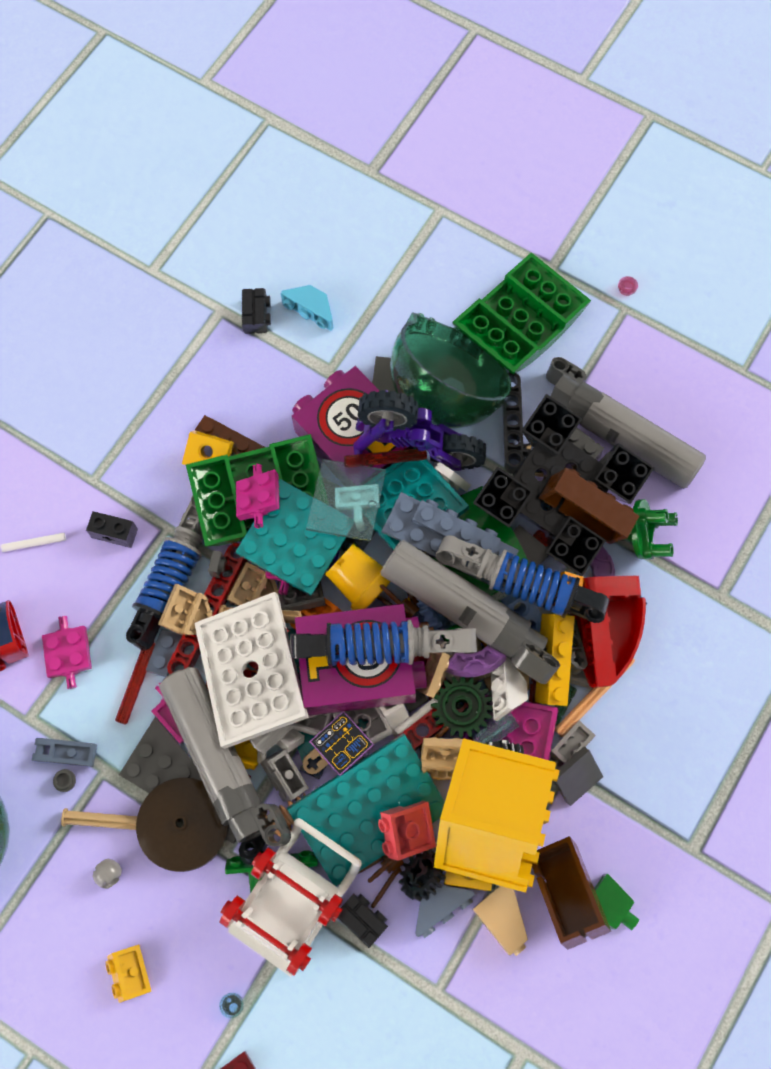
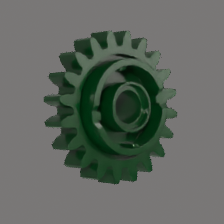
(462, 721)

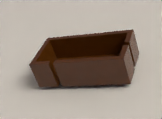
(589, 505)
(569, 894)

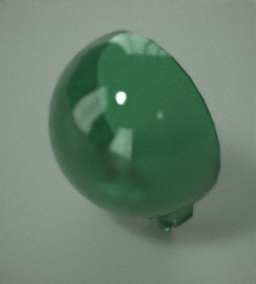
(447, 373)

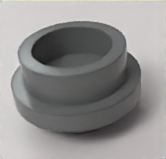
(64, 780)

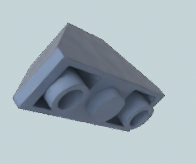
(440, 908)

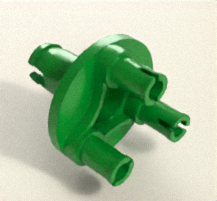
(643, 531)

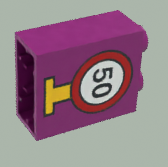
(333, 417)
(357, 685)

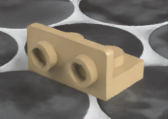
(435, 673)

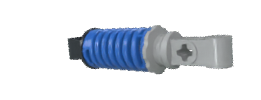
(171, 568)
(524, 579)
(387, 644)

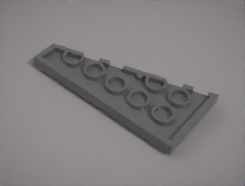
(159, 760)

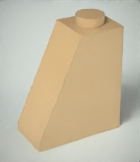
(503, 919)

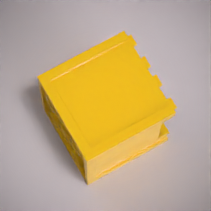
(495, 815)

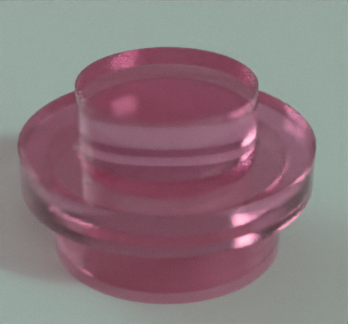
(627, 285)

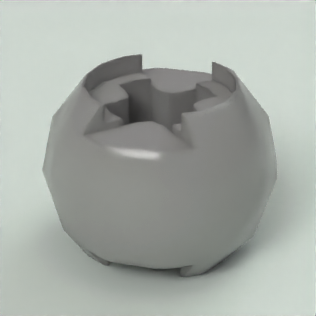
(107, 873)

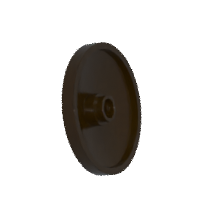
(185, 846)

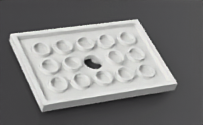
(255, 704)

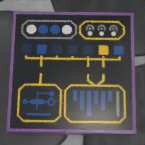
(341, 743)

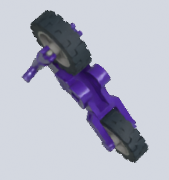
(399, 421)

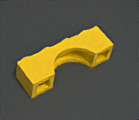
(559, 645)

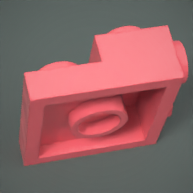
(407, 830)

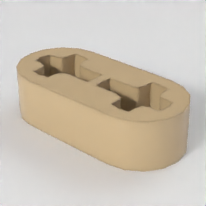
(313, 754)

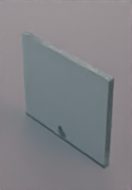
(346, 500)

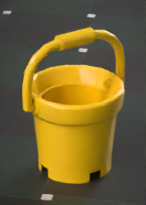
(357, 577)

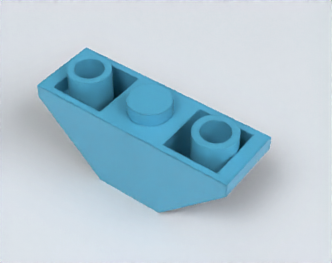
(309, 304)

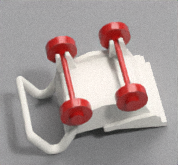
(287, 904)

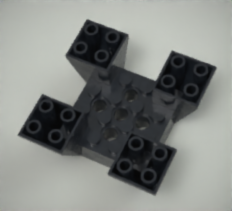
(548, 433)

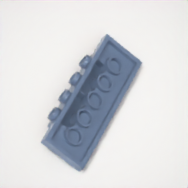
(427, 525)

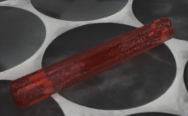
(384, 457)
(134, 686)

